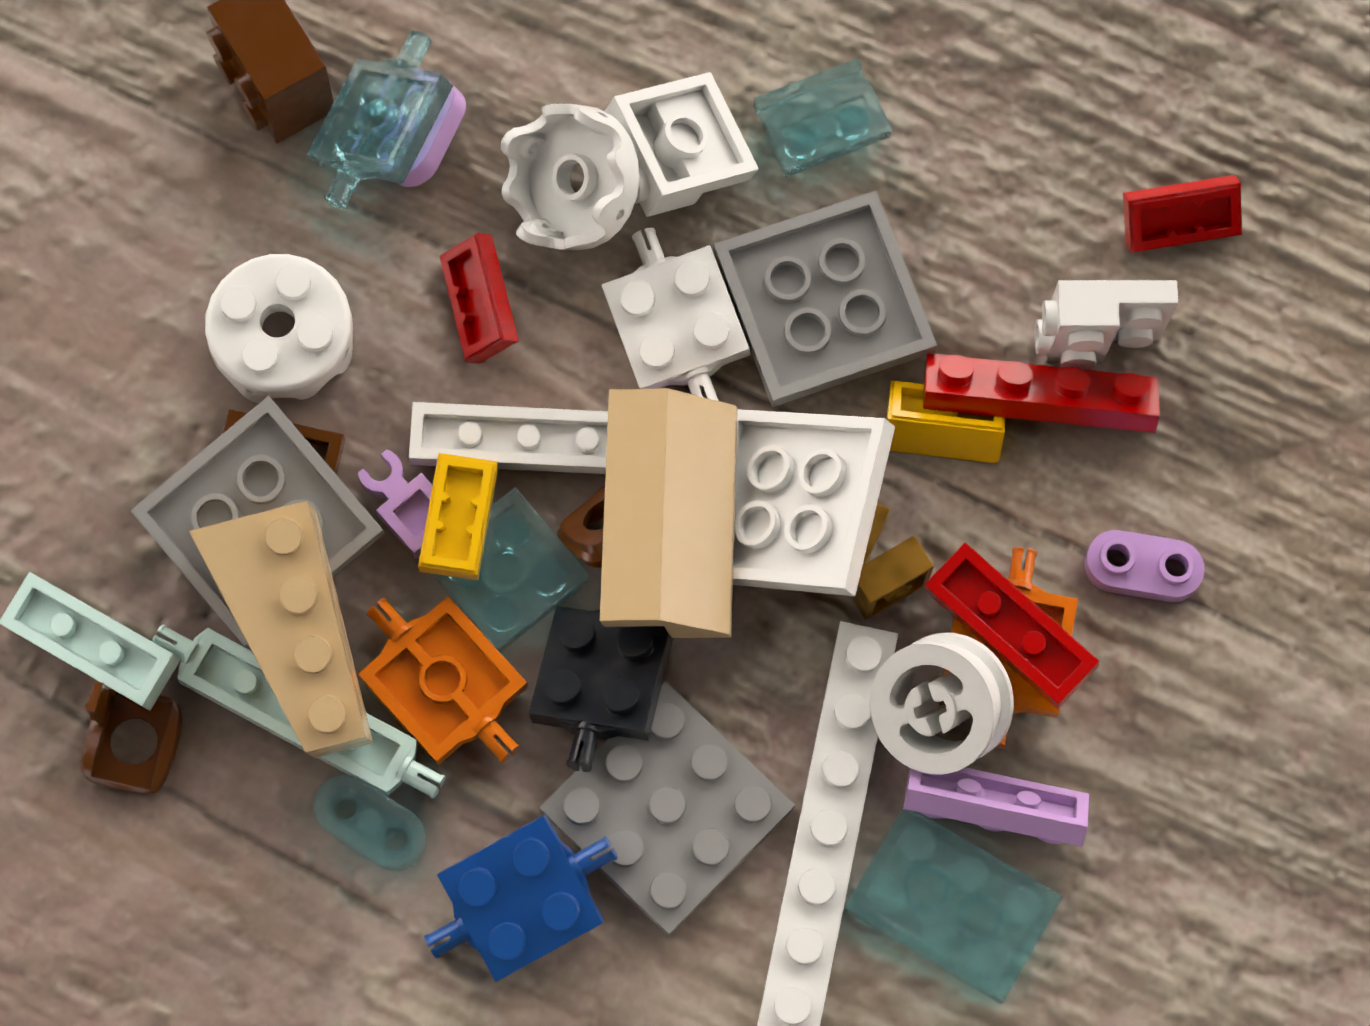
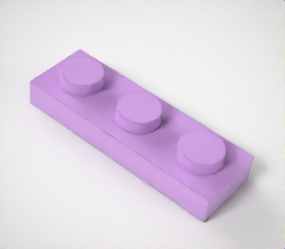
(1001, 804)

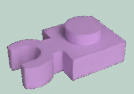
(405, 505)

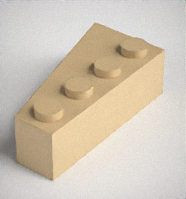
(288, 609)

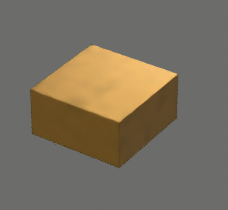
(892, 577)

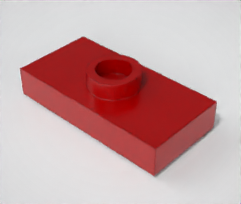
(1182, 213)
(478, 298)

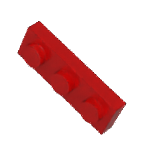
(1011, 625)

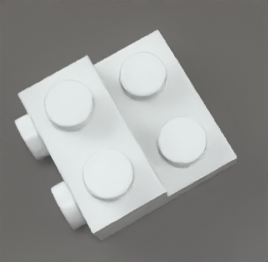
(682, 142)
(1093, 313)

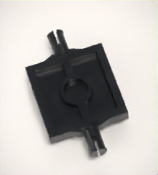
(599, 680)

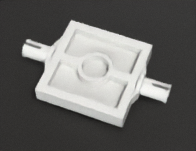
(675, 318)

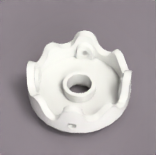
(540, 173)
(289, 364)

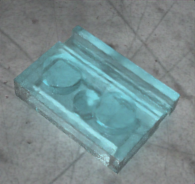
(822, 117)

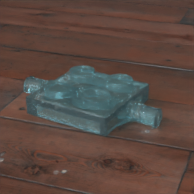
(380, 120)

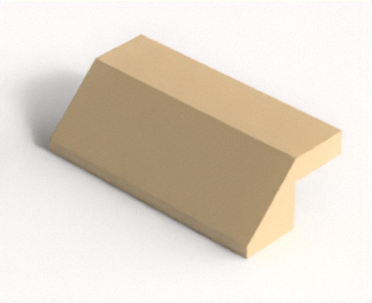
(669, 513)

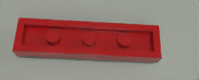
(1041, 393)

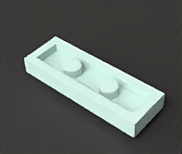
(90, 641)

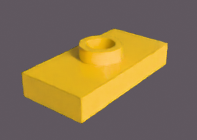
(458, 516)

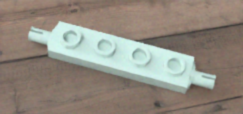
(235, 681)

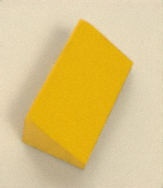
(941, 432)

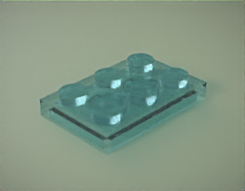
(953, 904)

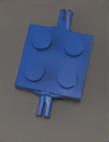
(521, 897)

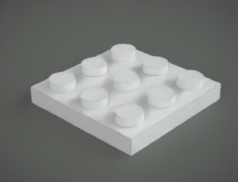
(806, 498)

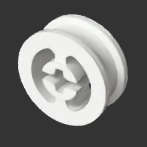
(911, 717)

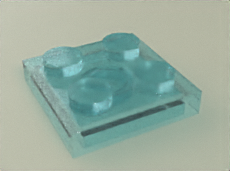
(520, 576)

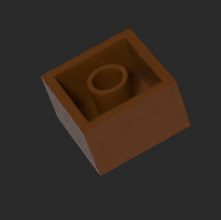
(271, 63)

